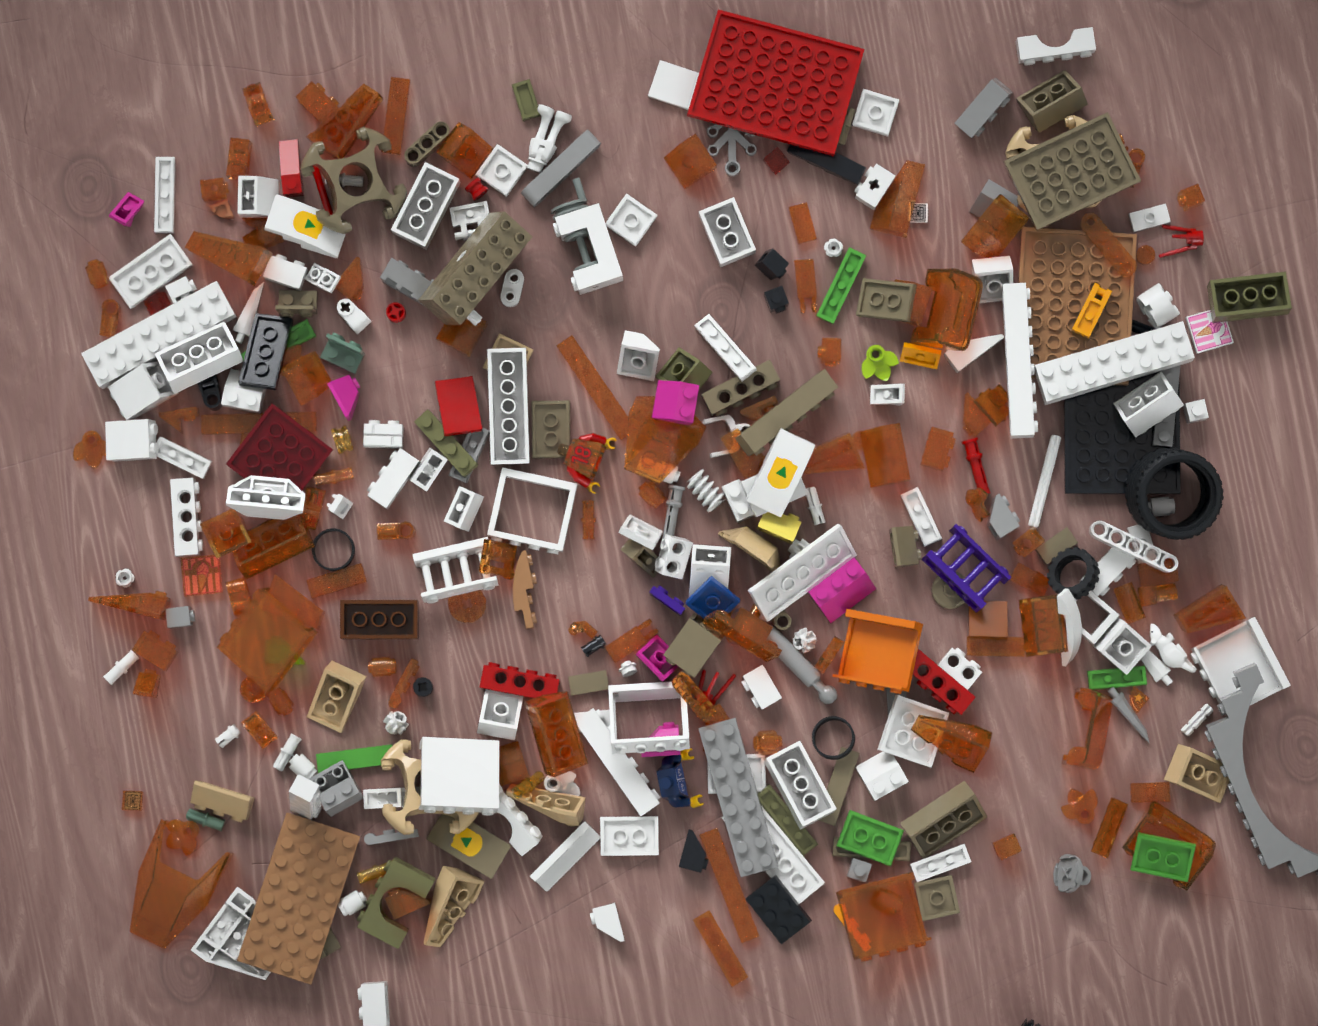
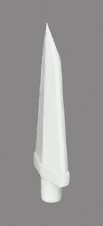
(247, 316)
(1156, 668)

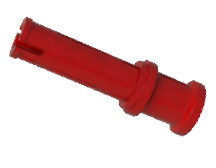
(974, 457)

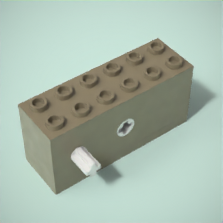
(475, 269)

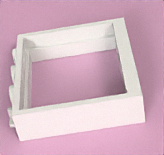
(540, 480)
(644, 692)

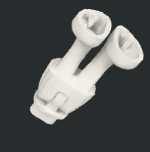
(540, 149)

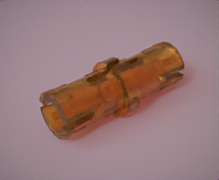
(333, 476)
(588, 519)

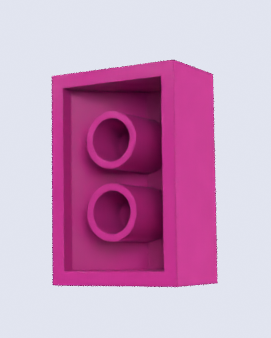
(842, 590)

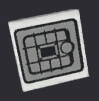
(920, 213)

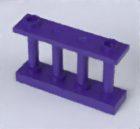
(962, 586)

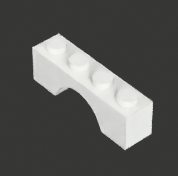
(1032, 49)
(524, 834)

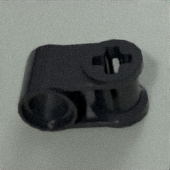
(211, 388)

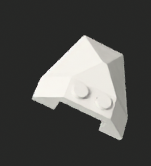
(226, 933)

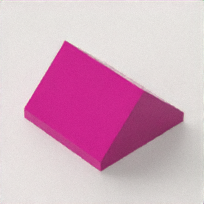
(653, 658)

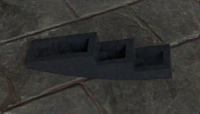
(835, 165)

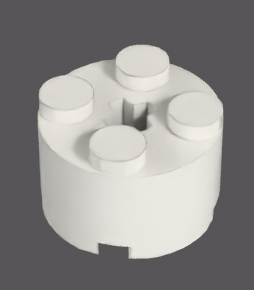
(1157, 306)

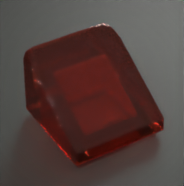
(776, 160)
(157, 303)

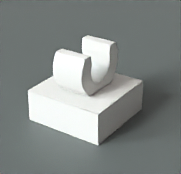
(340, 505)

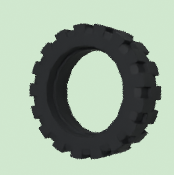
(1065, 557)

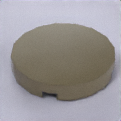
(945, 595)

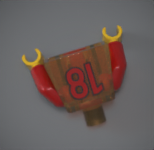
(584, 458)

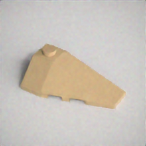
(556, 805)
(451, 897)

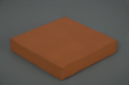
(988, 622)

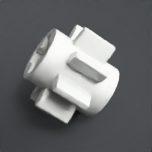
(797, 546)
(804, 640)
(396, 722)

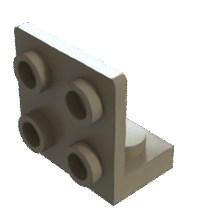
(297, 302)

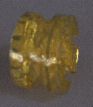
(342, 439)

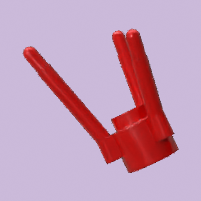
(1193, 237)
(708, 693)

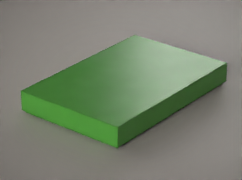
(870, 838)
(1163, 857)

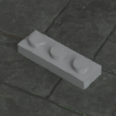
(473, 445)

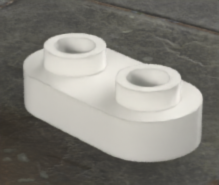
(511, 287)

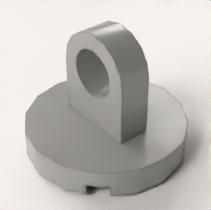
(1069, 874)

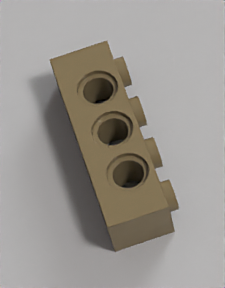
(729, 387)

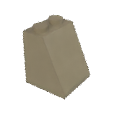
(693, 646)

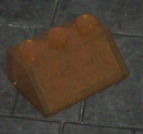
(995, 228)
(885, 455)
(1042, 626)

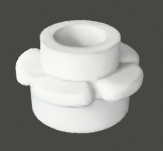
(838, 247)
(119, 578)
(628, 668)

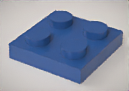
(712, 597)

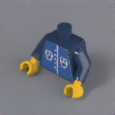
(673, 783)

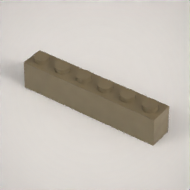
(787, 412)

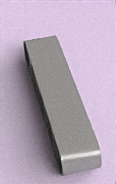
(561, 168)

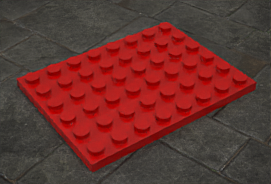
(775, 82)

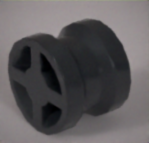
(425, 689)

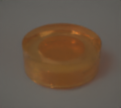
(1145, 255)

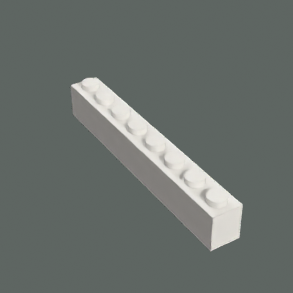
(1018, 360)

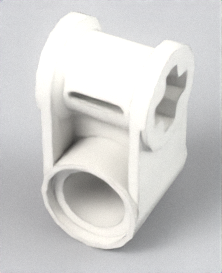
(355, 317)

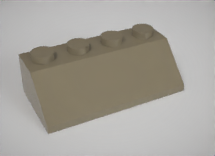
(944, 819)

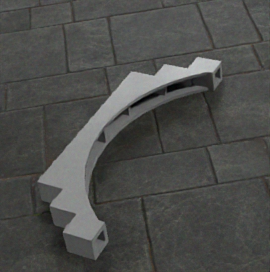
(1228, 744)

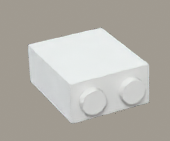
(131, 440)

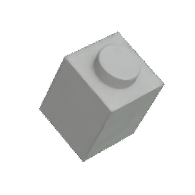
(180, 617)
(859, 870)

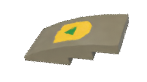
(472, 846)

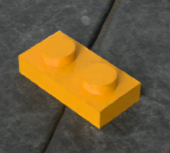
(920, 355)

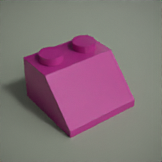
(675, 401)

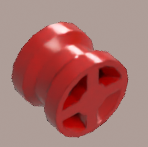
(476, 189)
(394, 309)

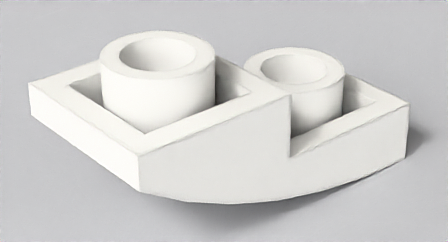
(322, 278)

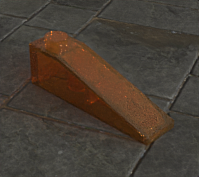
(898, 203)
(142, 603)

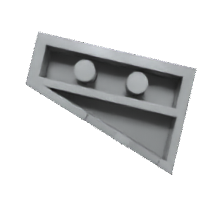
(405, 280)

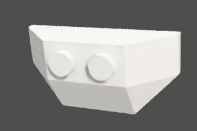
(266, 497)

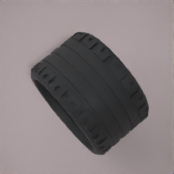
(1210, 496)

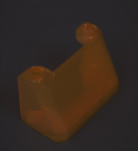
(951, 311)
(1091, 754)
(1164, 823)

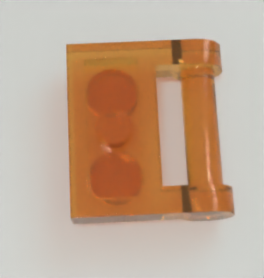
(501, 553)

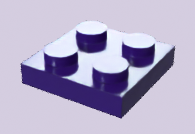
(662, 595)

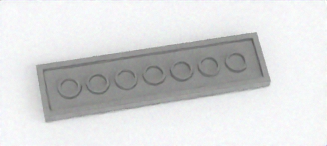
(738, 797)

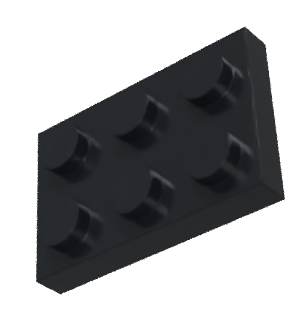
(778, 909)

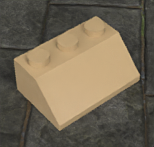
(221, 801)

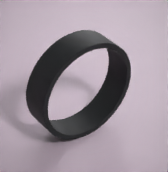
(352, 554)
(821, 722)

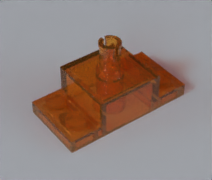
(745, 630)

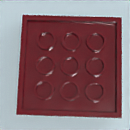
(280, 450)

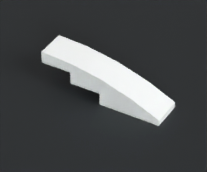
(378, 797)

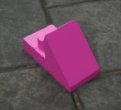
(127, 209)

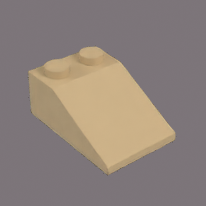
(336, 696)
(1197, 773)

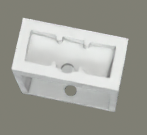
(1104, 625)

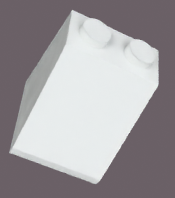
(141, 390)

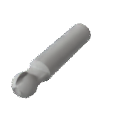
(802, 667)

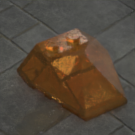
(657, 445)

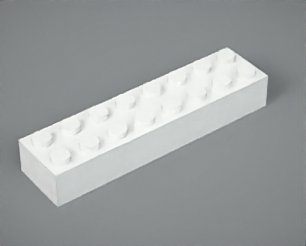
(140, 342)
(1114, 363)

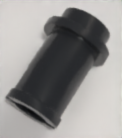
(594, 645)

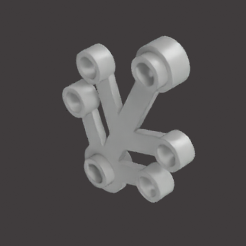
(731, 136)

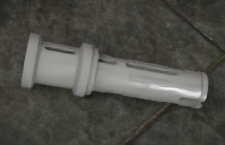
(673, 504)

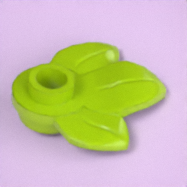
(879, 366)

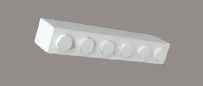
(619, 765)
(305, 798)

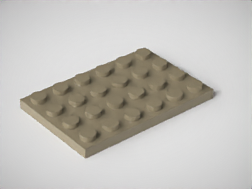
(1072, 171)

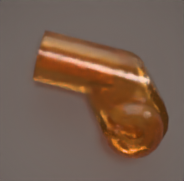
(582, 626)

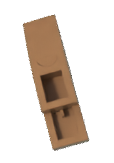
(524, 581)

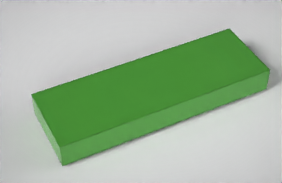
(1116, 678)

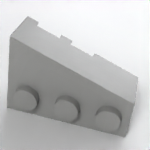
(984, 108)

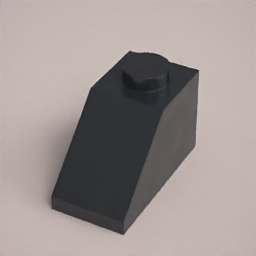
(693, 854)

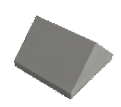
(987, 196)

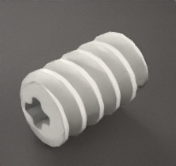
(705, 491)

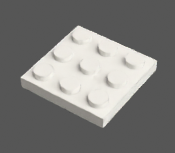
(900, 739)

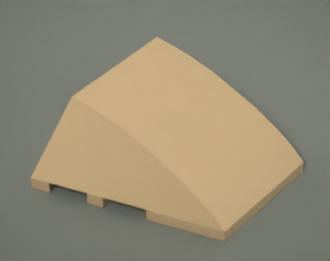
(753, 545)

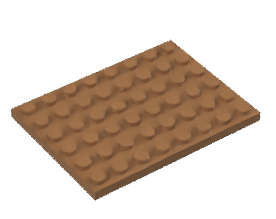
(1061, 272)

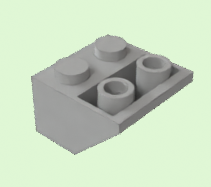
(1001, 519)
(337, 788)

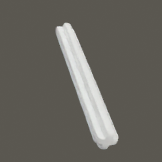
(1044, 481)

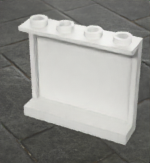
(1233, 651)
(459, 775)

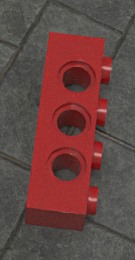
(489, 682)
(962, 698)

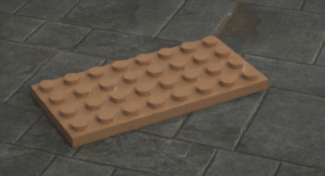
(298, 898)

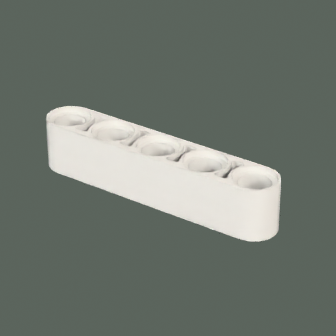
(1143, 546)

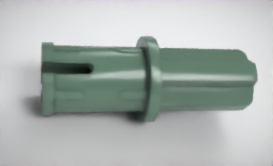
(205, 819)

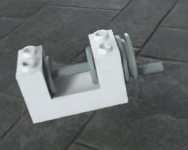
(578, 221)

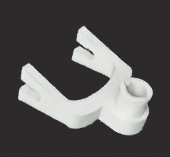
(731, 424)

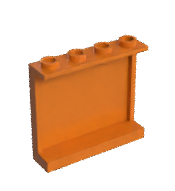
(879, 651)

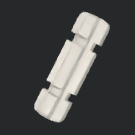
(1196, 720)

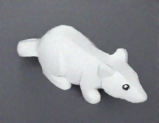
(1171, 654)

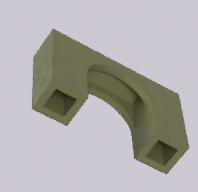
(375, 920)

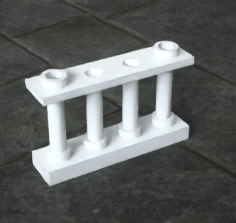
(443, 556)

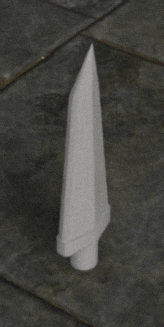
(1124, 707)

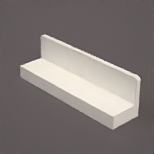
(565, 856)

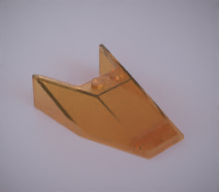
(167, 898)

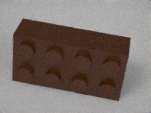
(379, 619)

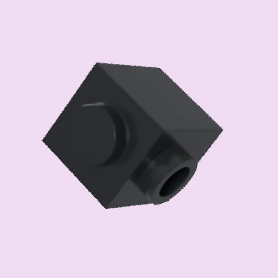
(772, 264)
(776, 300)

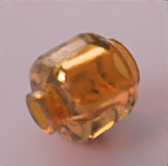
(767, 742)

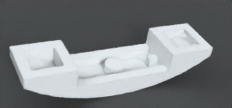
(1068, 607)

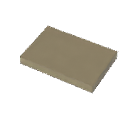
(886, 300)
(550, 428)

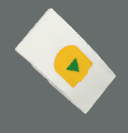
(300, 225)
(780, 472)

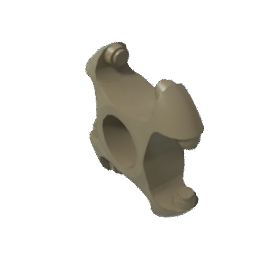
(366, 161)

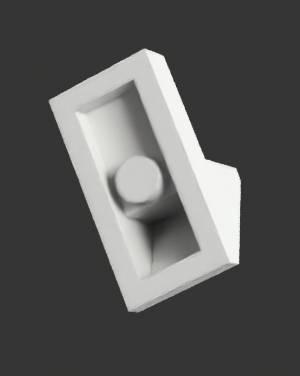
(887, 394)

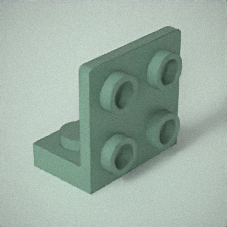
(342, 354)

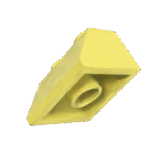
(781, 527)

